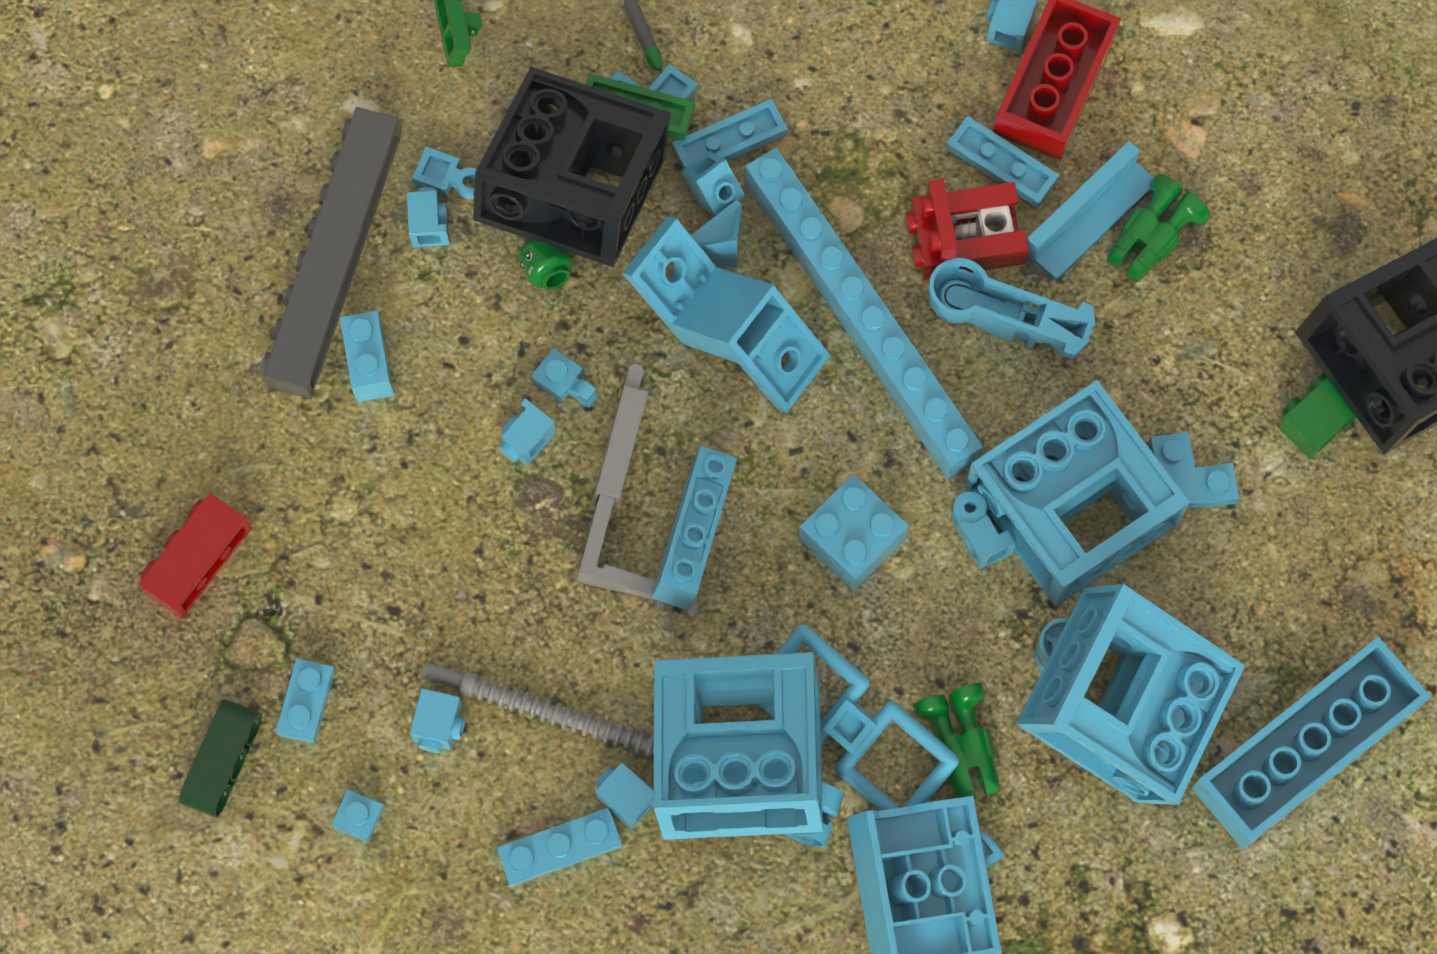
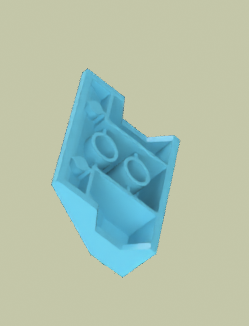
(924, 879)

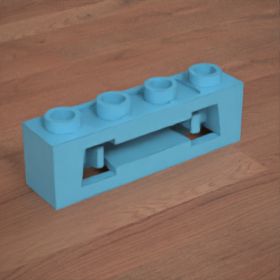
(694, 528)

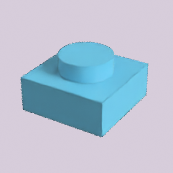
(358, 816)

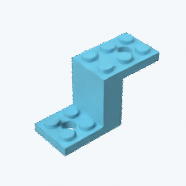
(726, 314)

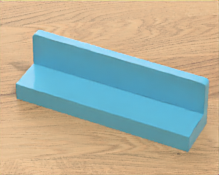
(1089, 213)

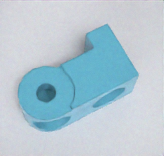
(978, 531)

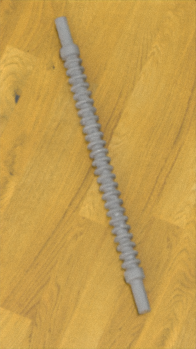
(471, 684)

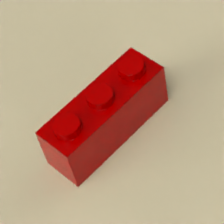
(194, 555)

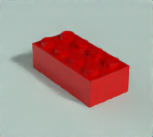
(1056, 76)

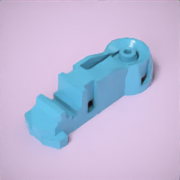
(1003, 309)

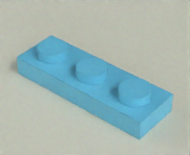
(733, 135)
(1002, 161)
(559, 847)

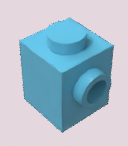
(1010, 22)
(712, 183)
(437, 721)

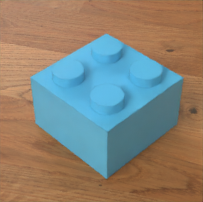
(853, 532)

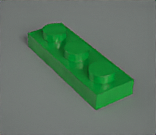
(680, 109)

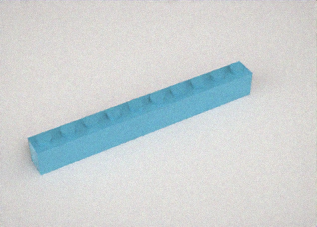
(863, 314)

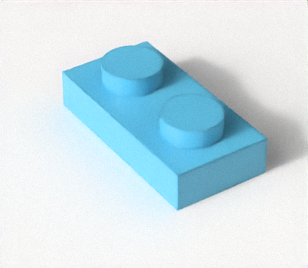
(305, 701)

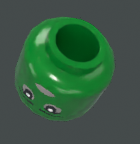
(545, 264)

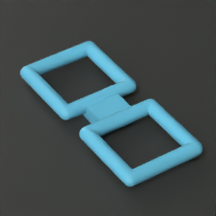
(859, 730)

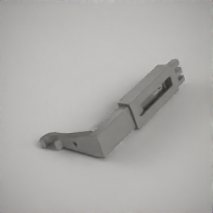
(608, 493)

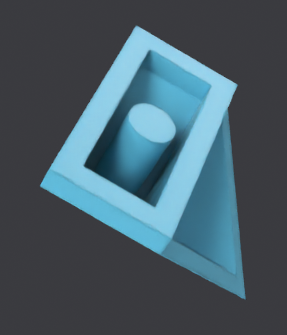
(721, 236)

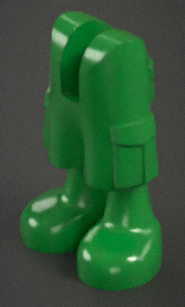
(1156, 239)
(972, 747)

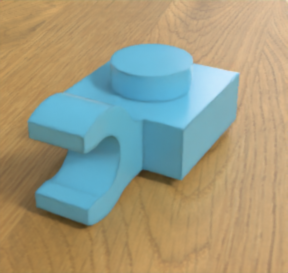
(563, 377)

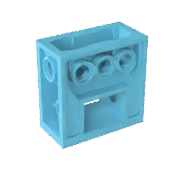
(1061, 469)
(1150, 705)
(742, 773)

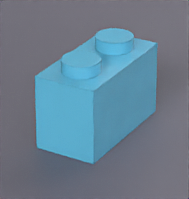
(366, 356)

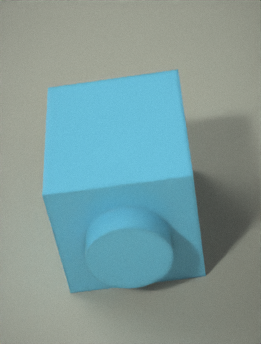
(624, 794)

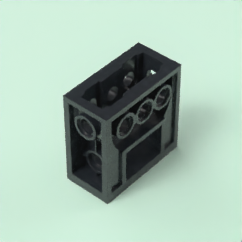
(544, 161)
(1371, 365)

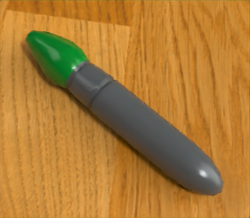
(644, 35)

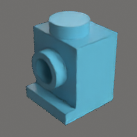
(427, 218)
(526, 434)

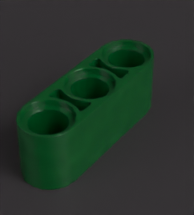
(220, 758)

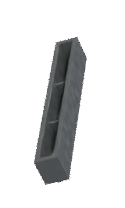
(332, 253)

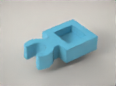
(443, 172)

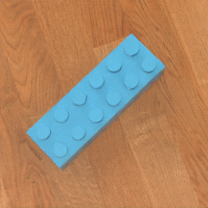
(1310, 742)

